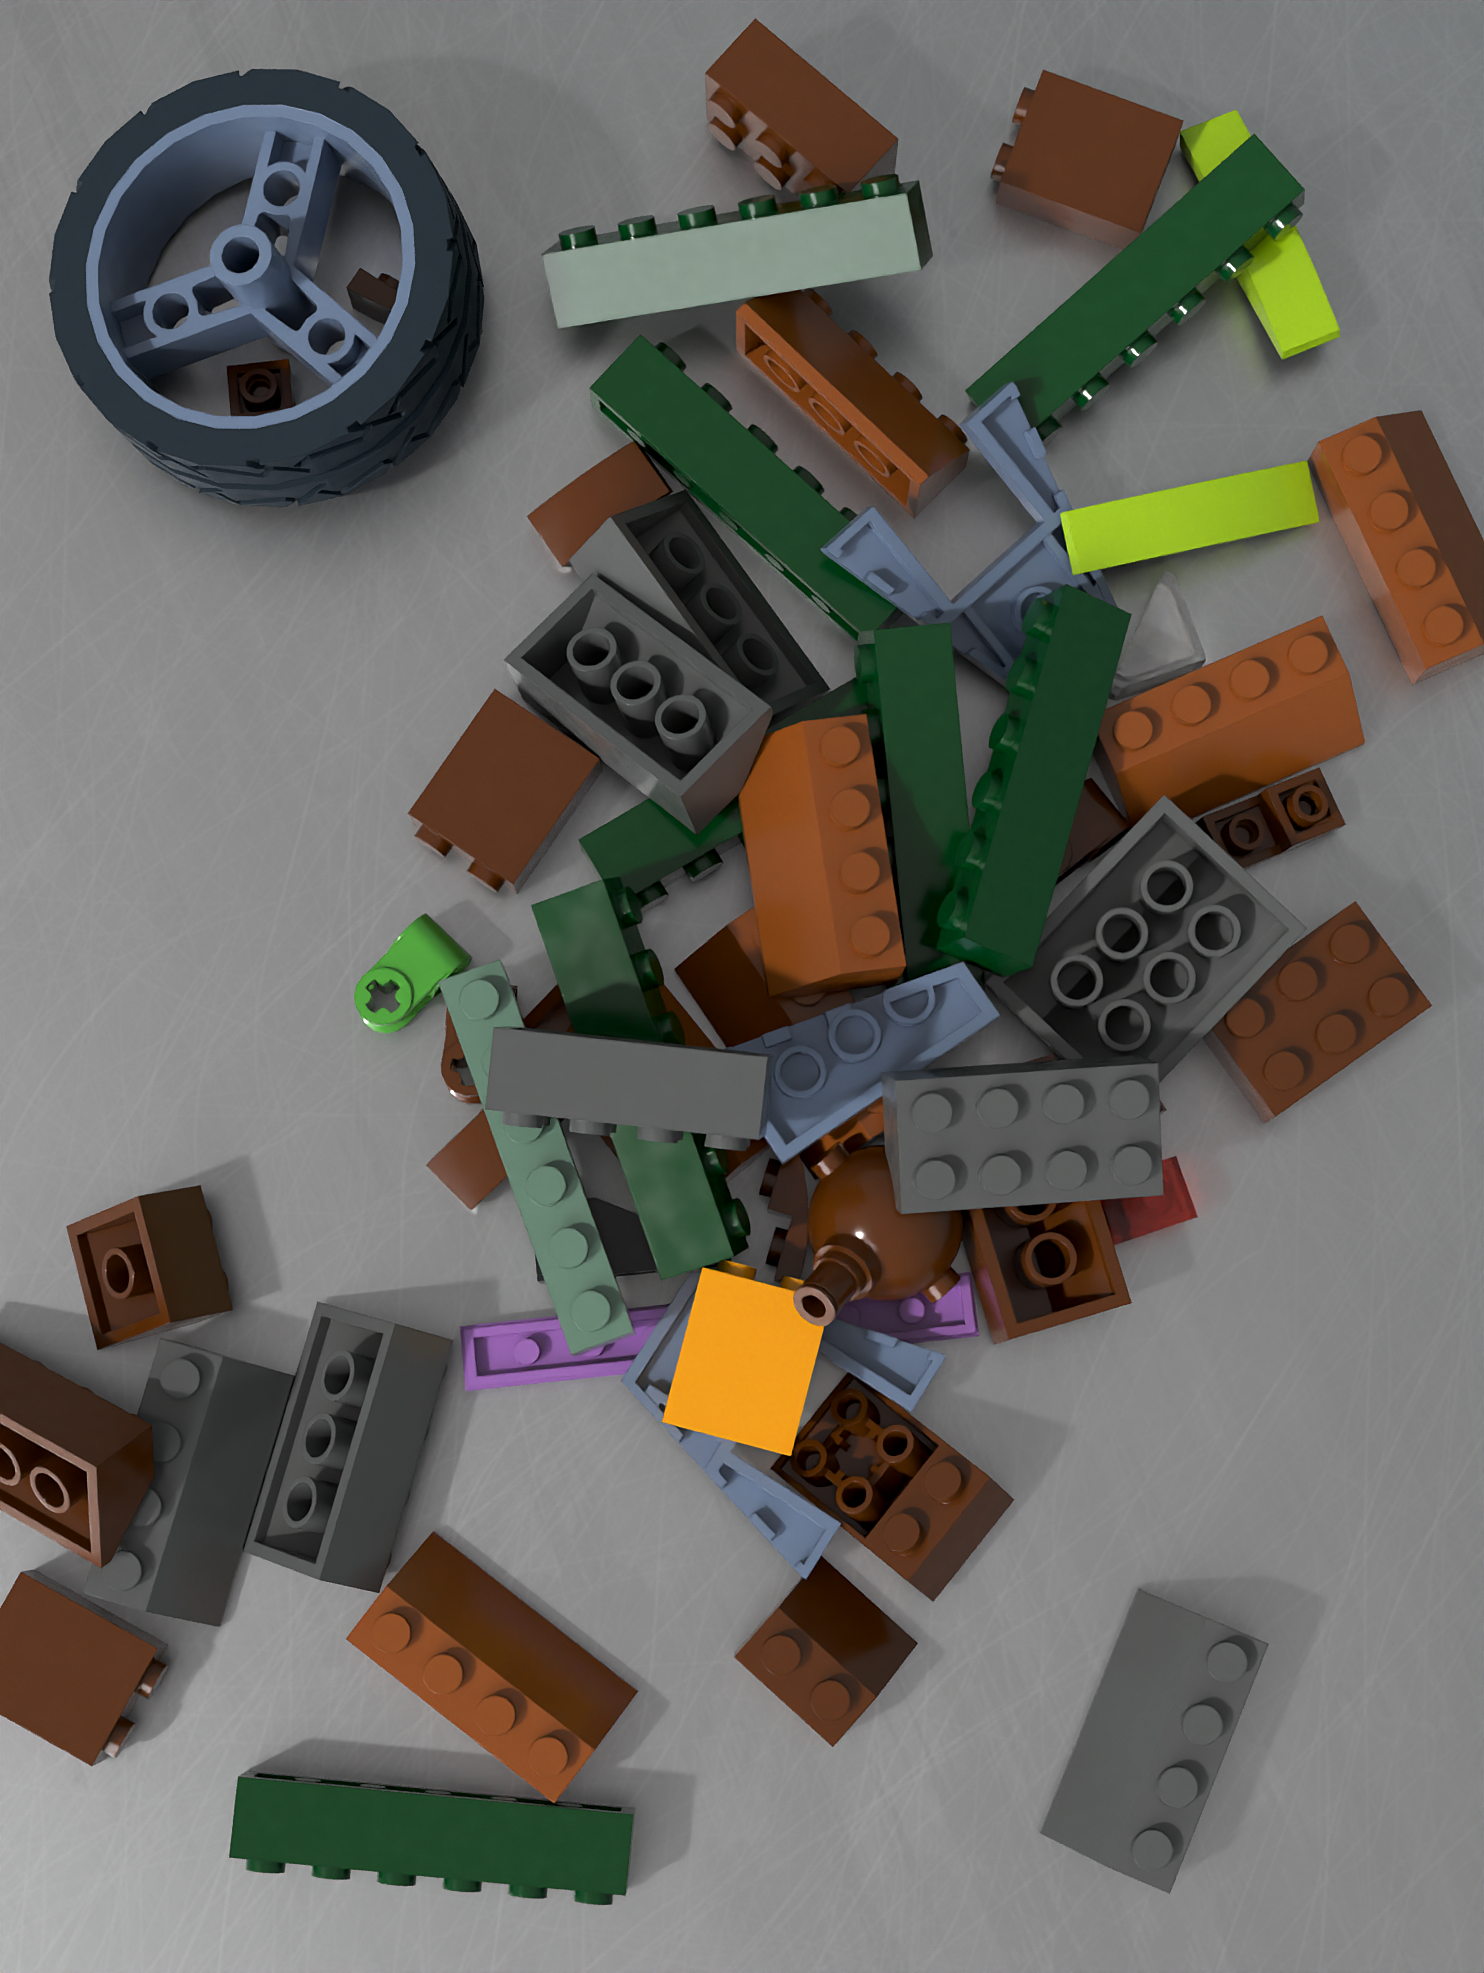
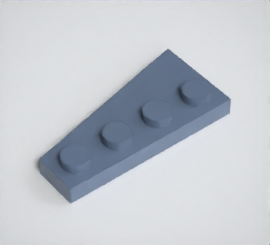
(835, 1061)

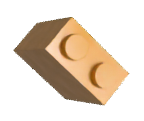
(744, 1360)

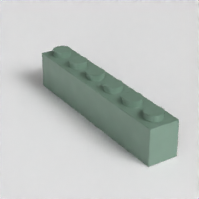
(541, 1176)

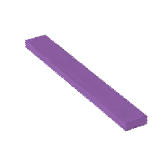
(538, 1352)

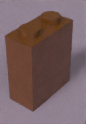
(1085, 160)
(504, 793)
(73, 1668)

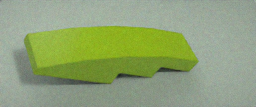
(1282, 276)
(1189, 517)

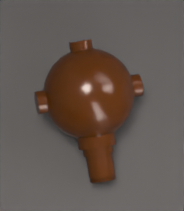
(868, 1245)

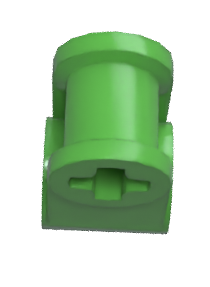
(412, 967)

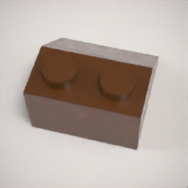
(149, 1266)
(826, 1651)

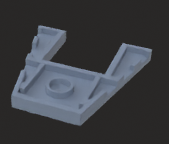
(991, 608)
(783, 1518)

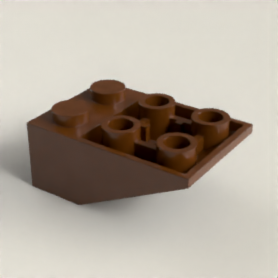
(893, 1485)

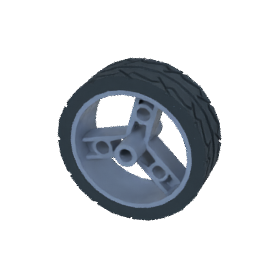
(294, 140)

